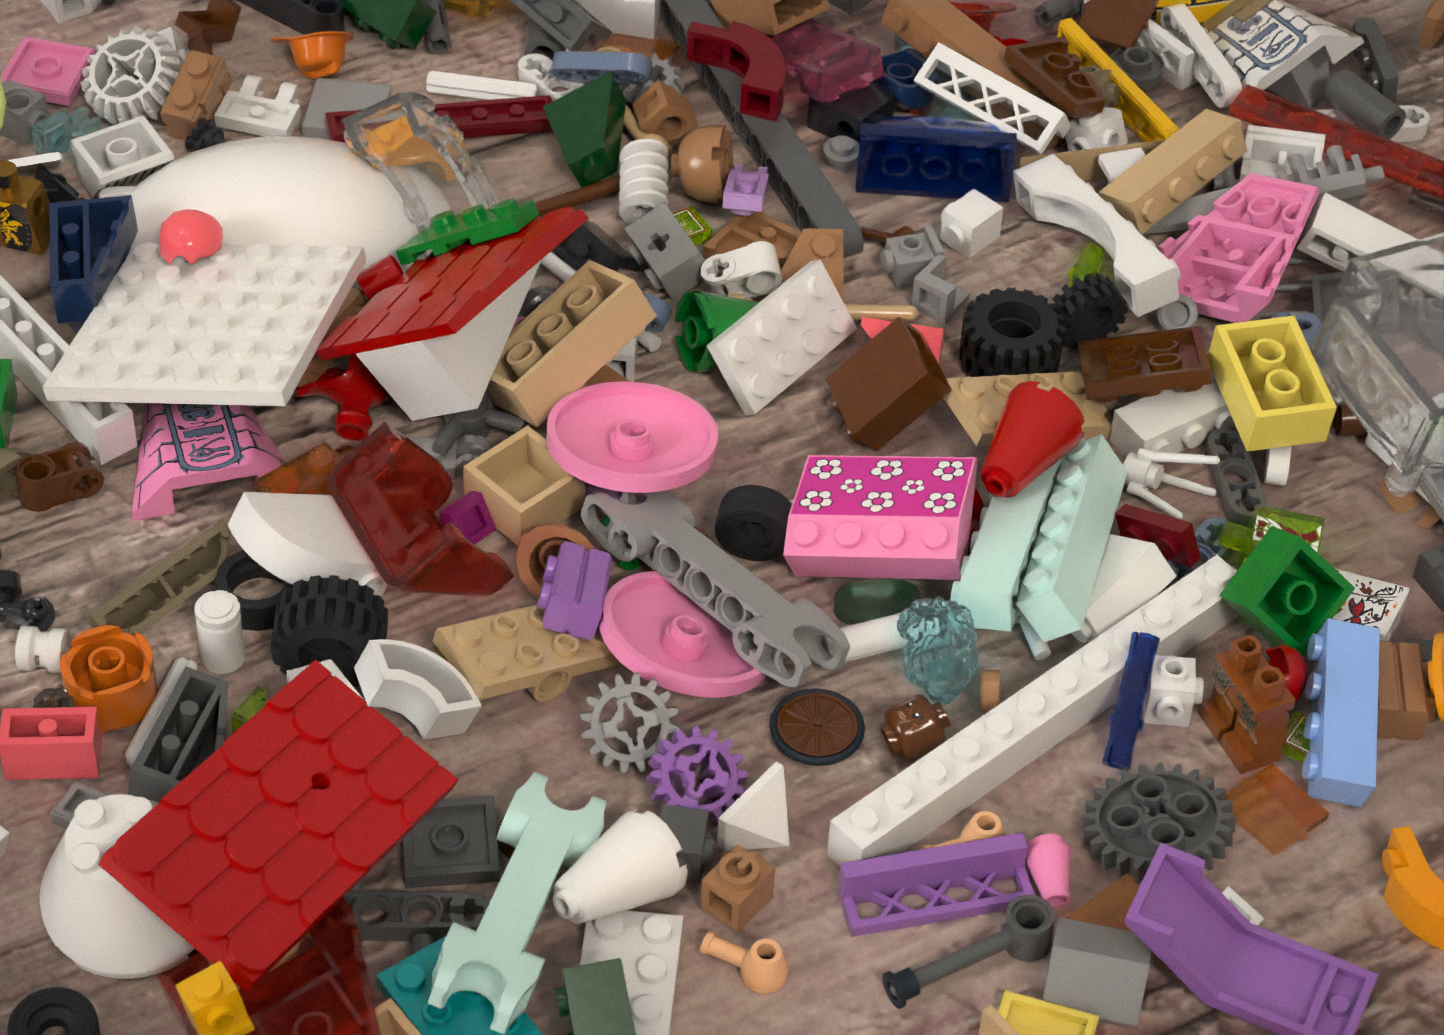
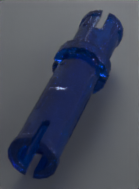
(1128, 711)

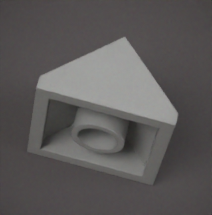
(1098, 971)

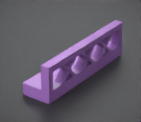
(925, 871)

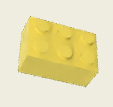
(1271, 383)

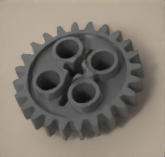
(1157, 808)

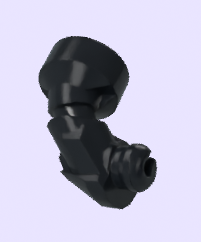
(31, 612)

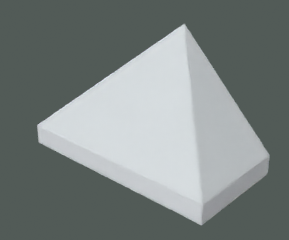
(758, 815)

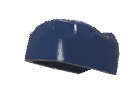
(899, 77)

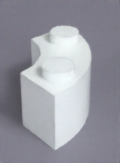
(417, 686)

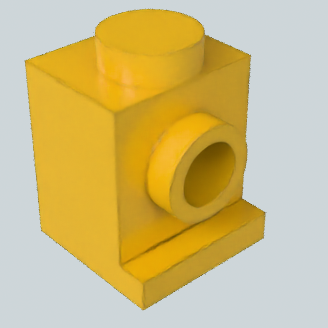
(214, 1003)

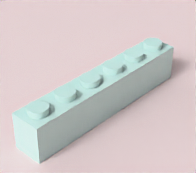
(1072, 539)
(1002, 554)

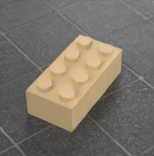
(567, 341)

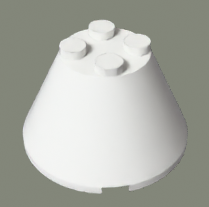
(91, 912)

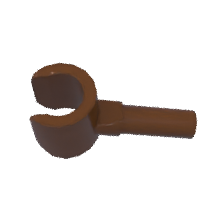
(881, 236)

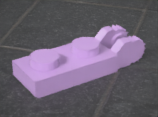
(745, 190)

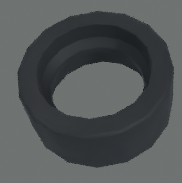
(237, 569)

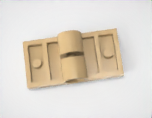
(980, 401)
(518, 653)

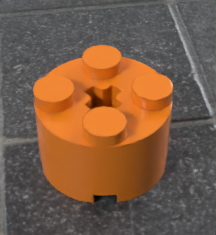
(111, 673)

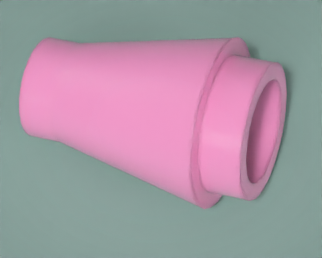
(1050, 867)

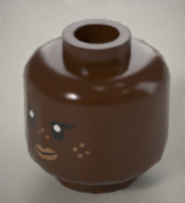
(914, 727)

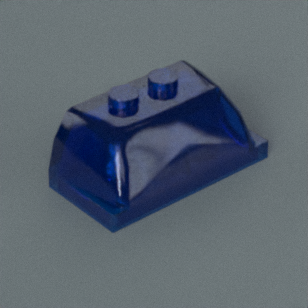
(935, 158)

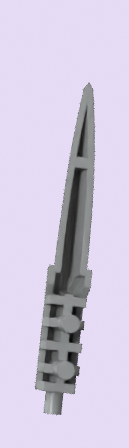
(1339, 179)

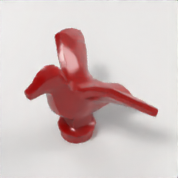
(355, 391)

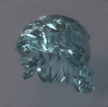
(940, 647)

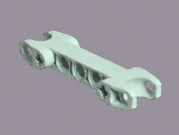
(495, 955)

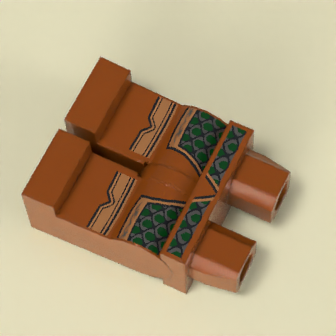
(1247, 705)

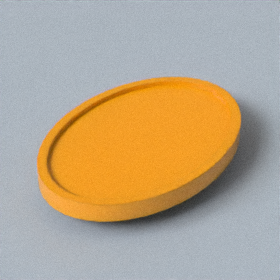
(1436, 673)

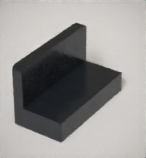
(594, 244)

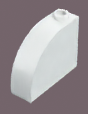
(302, 538)

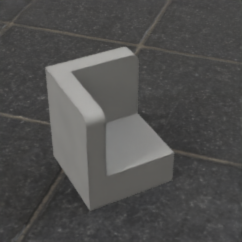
(934, 294)

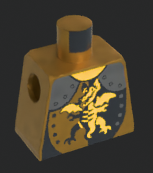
(23, 211)

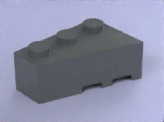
(182, 736)

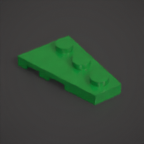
(472, 224)

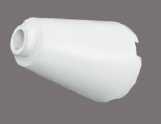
(622, 870)

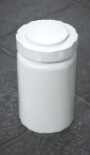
(220, 632)

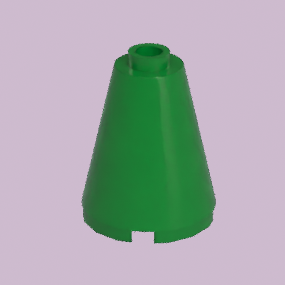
(703, 319)

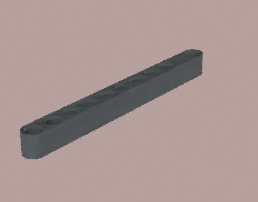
(771, 144)

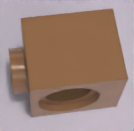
(665, 113)

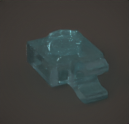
(57, 130)

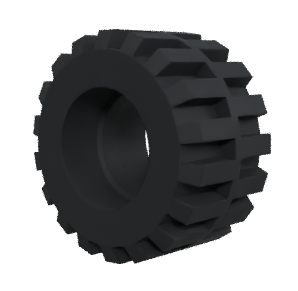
(1011, 334)
(326, 622)

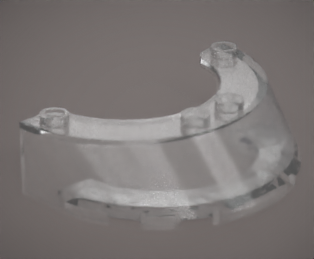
(419, 157)

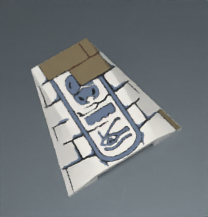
(1273, 37)

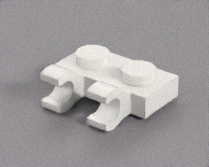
(253, 114)

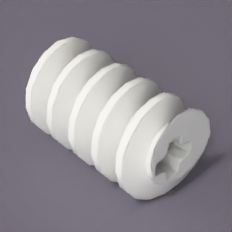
(642, 178)

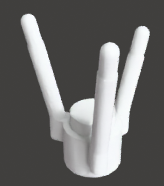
(1146, 473)

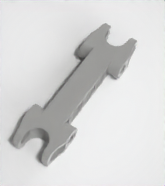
(761, 620)

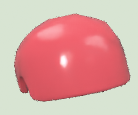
(189, 235)

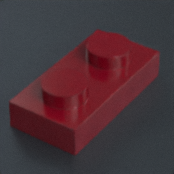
(1171, 535)

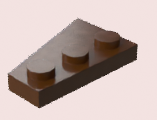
(1057, 75)

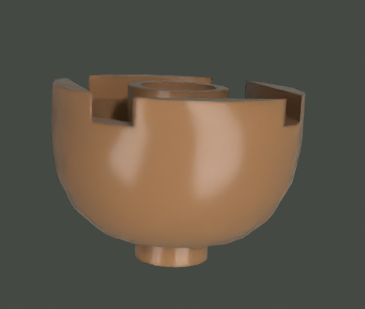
(704, 163)

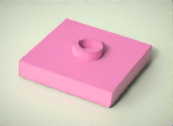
(49, 68)

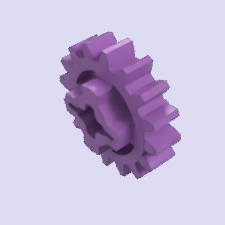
(680, 772)

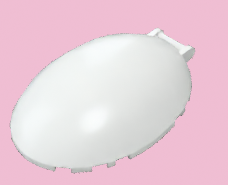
(278, 196)

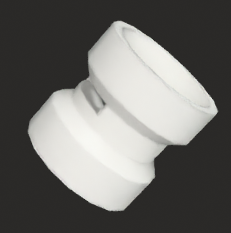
(41, 648)

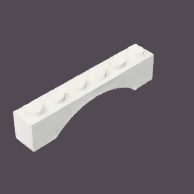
(1058, 196)

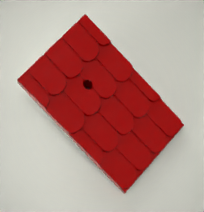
(449, 318)
(278, 824)

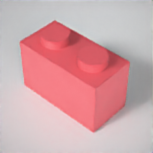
(50, 743)

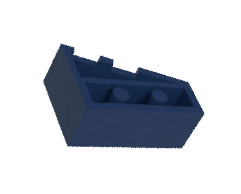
(87, 251)

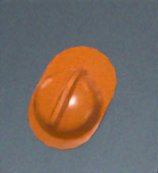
(317, 53)

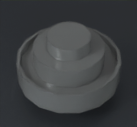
(1140, 65)

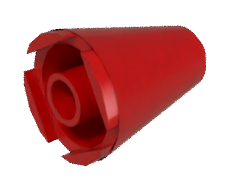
(1030, 438)

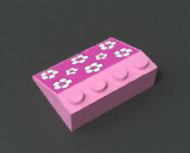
(881, 517)

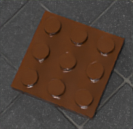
(1144, 364)

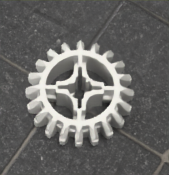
(143, 57)

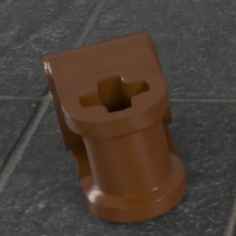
(55, 477)

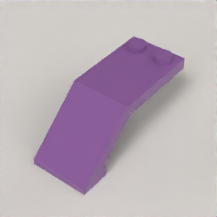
(1239, 963)

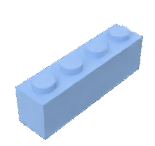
(1342, 712)

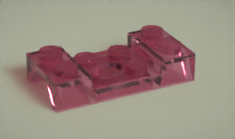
(828, 59)

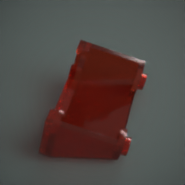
(390, 500)

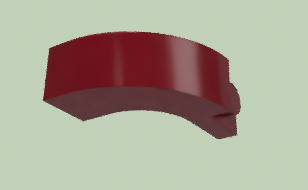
(748, 55)

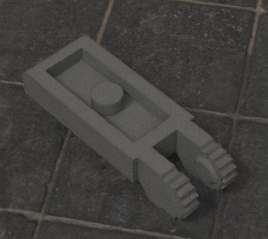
(1375, 58)

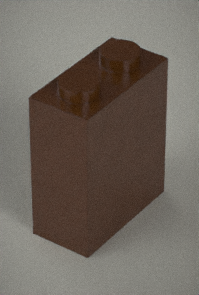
(887, 385)

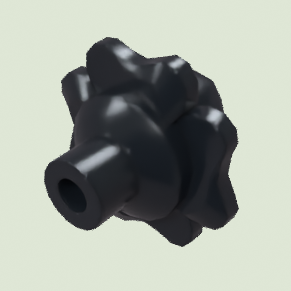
(205, 135)

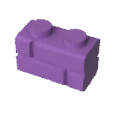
(575, 590)

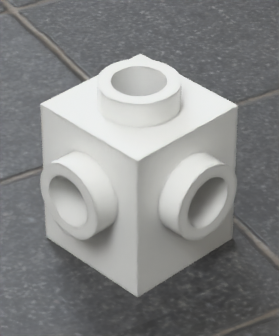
(1097, 131)
(1172, 691)

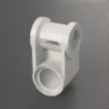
(746, 271)

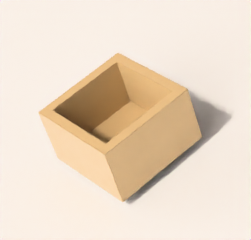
(523, 485)

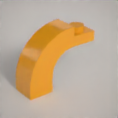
(1413, 889)

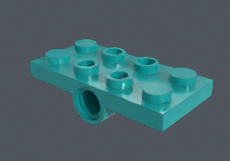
(465, 1011)

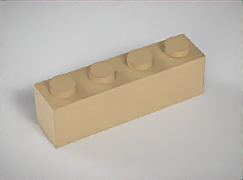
(1176, 169)

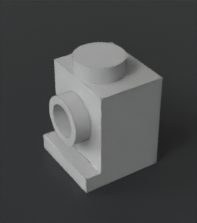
(909, 255)

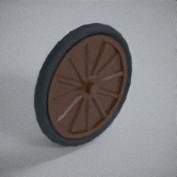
(817, 727)

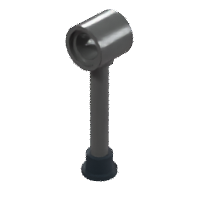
(1014, 937)

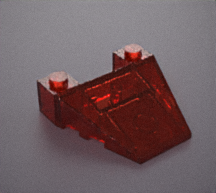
(311, 994)

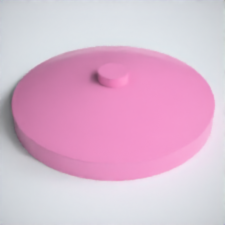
(631, 437)
(672, 639)

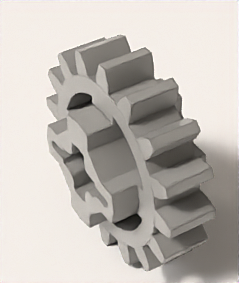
(608, 727)

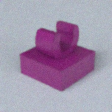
(470, 516)

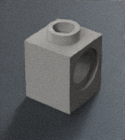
(22, 110)

